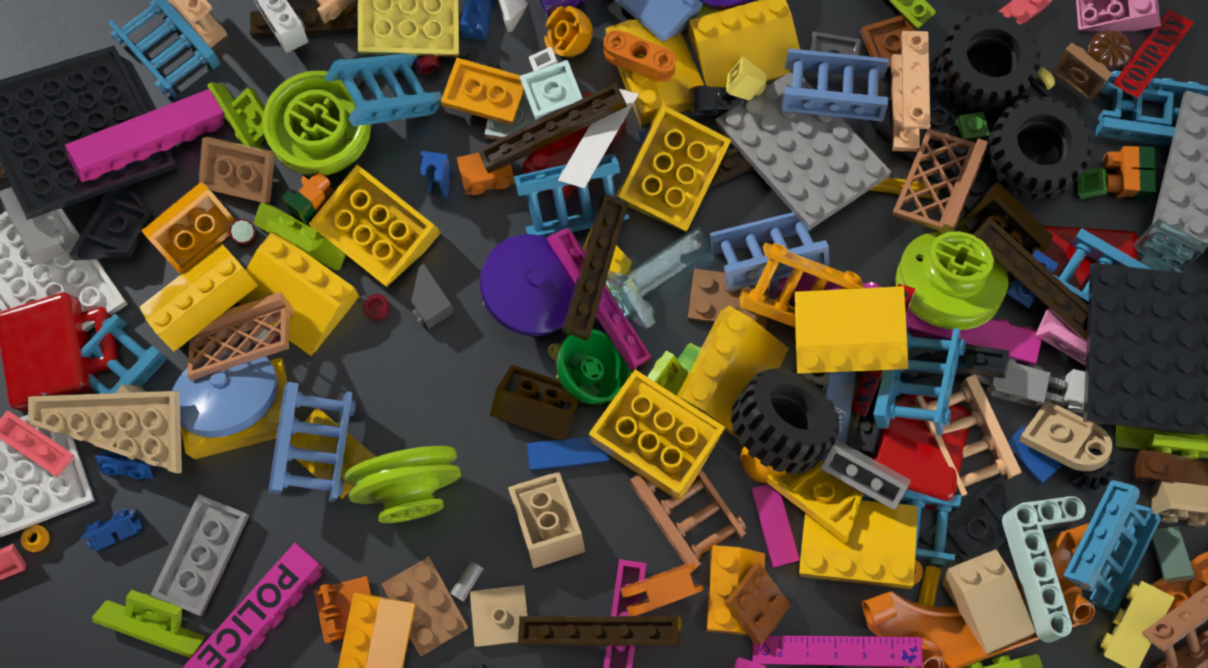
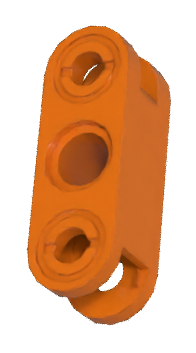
(622, 47)
(662, 589)

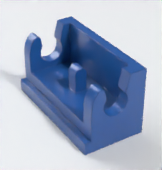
(476, 18)
(438, 172)

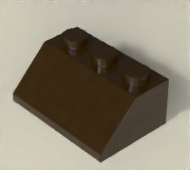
(1010, 216)
(535, 403)

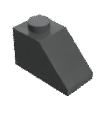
(429, 300)

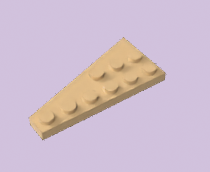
(125, 423)

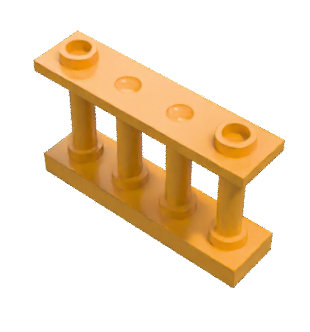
(780, 308)

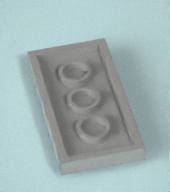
(200, 555)

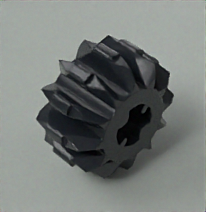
(1095, 478)

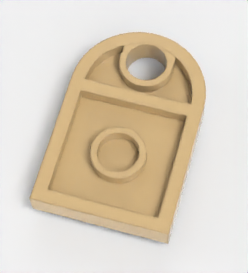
(1067, 438)

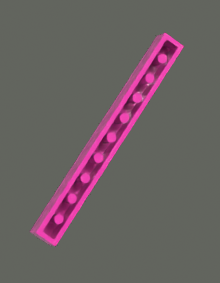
(994, 334)

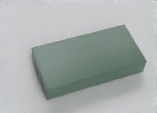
(1172, 555)

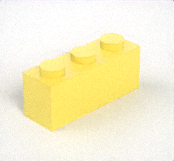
(1144, 608)

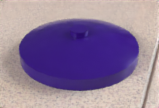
(526, 286)

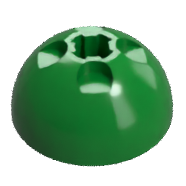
(591, 368)

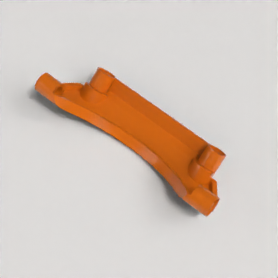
(945, 634)

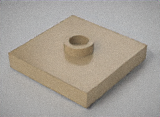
(497, 614)

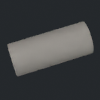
(466, 581)

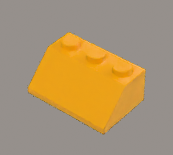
(190, 228)
(726, 571)
(376, 632)

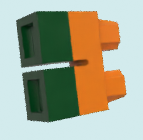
(1133, 172)
(309, 198)

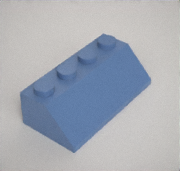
(663, 17)

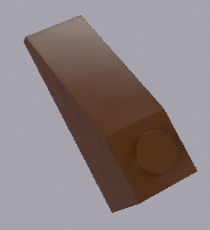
(1153, 466)

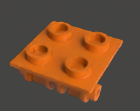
(335, 604)

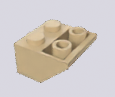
(1180, 502)

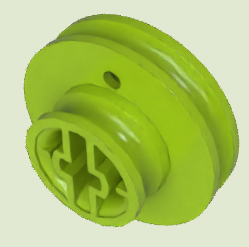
(326, 106)
(955, 281)
(404, 481)

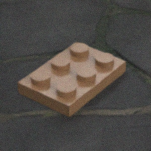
(237, 169)
(711, 296)
(435, 613)

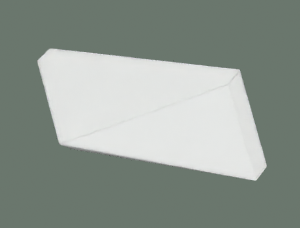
(512, 12)

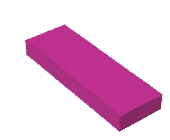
(775, 526)

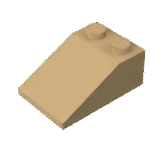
(546, 519)
(989, 601)

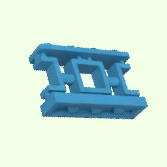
(1144, 128)
(1112, 520)

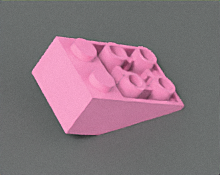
(1117, 15)

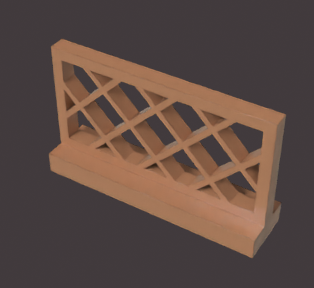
(962, 187)
(234, 324)

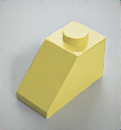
(745, 80)

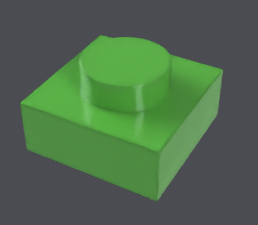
(973, 126)
(1092, 183)

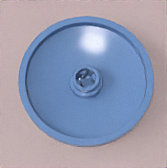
(227, 399)

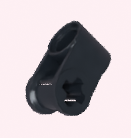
(711, 101)

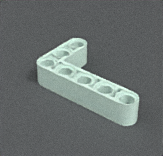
(1039, 558)

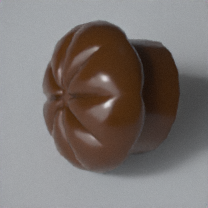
(1111, 49)

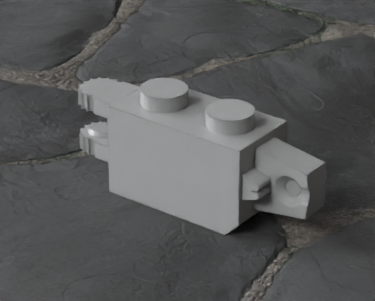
(1024, 385)

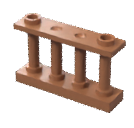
(676, 532)
(1180, 623)

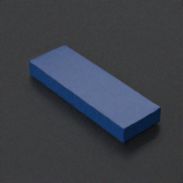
(564, 453)

